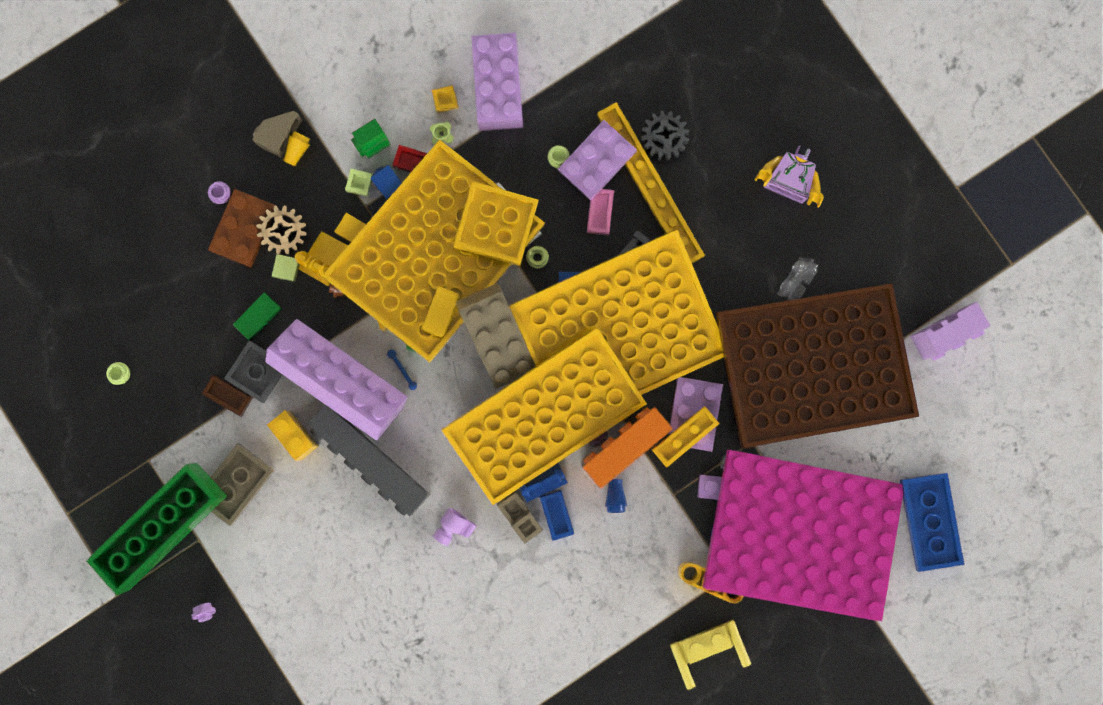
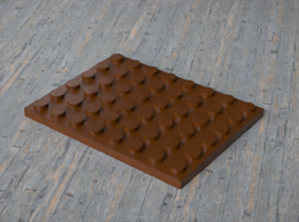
(817, 365)

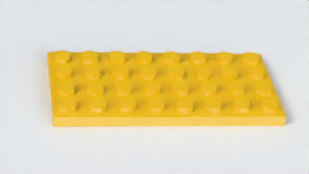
(544, 416)

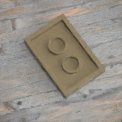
(241, 479)

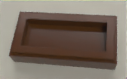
(227, 395)

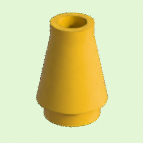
(296, 147)

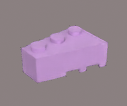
(951, 332)

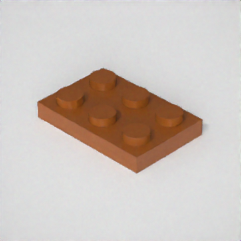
(237, 230)

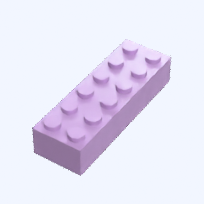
(336, 379)

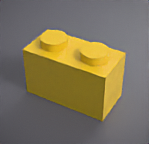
(292, 435)

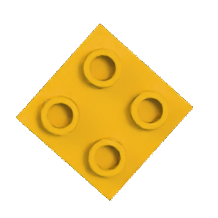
(320, 256)

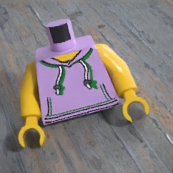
(793, 177)

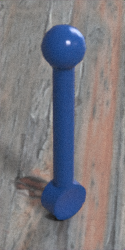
(392, 355)

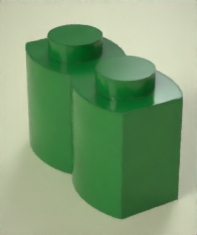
(370, 139)

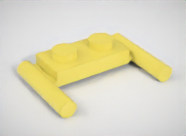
(705, 645)

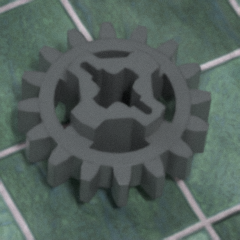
(656, 136)

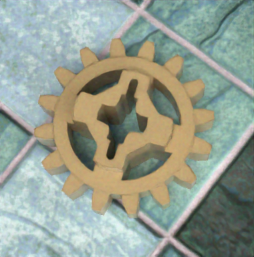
(266, 233)

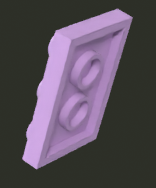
(597, 160)
(691, 397)

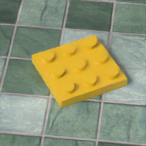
(496, 223)

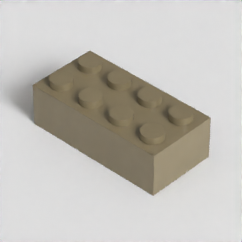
(496, 335)

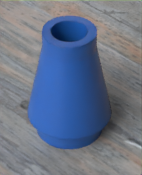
(615, 497)

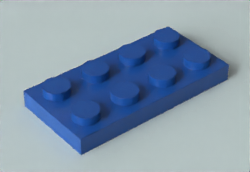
(932, 522)

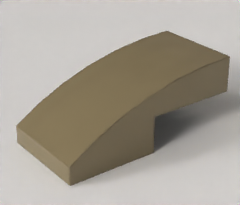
(519, 517)

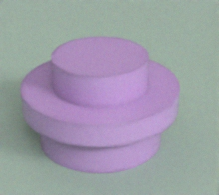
(219, 192)
(203, 612)

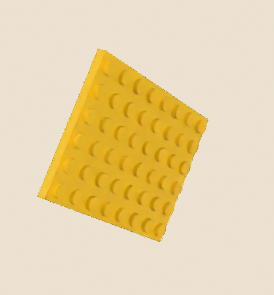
(411, 251)
(642, 305)

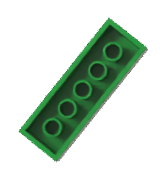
(156, 528)

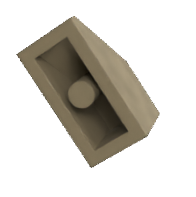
(275, 131)

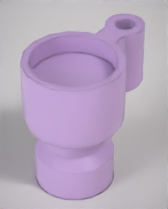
(453, 523)

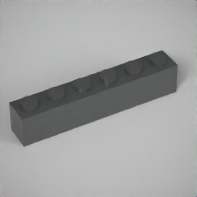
(368, 459)

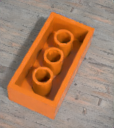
(627, 447)

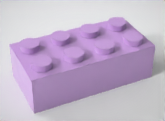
(497, 81)

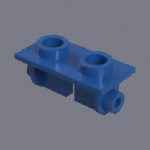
(544, 483)

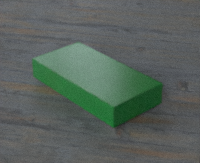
(257, 316)

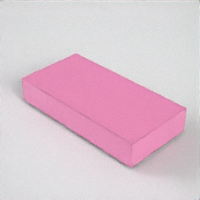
(600, 212)

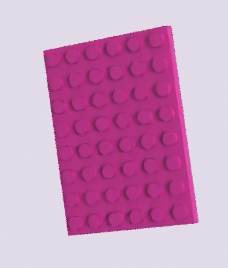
(803, 536)

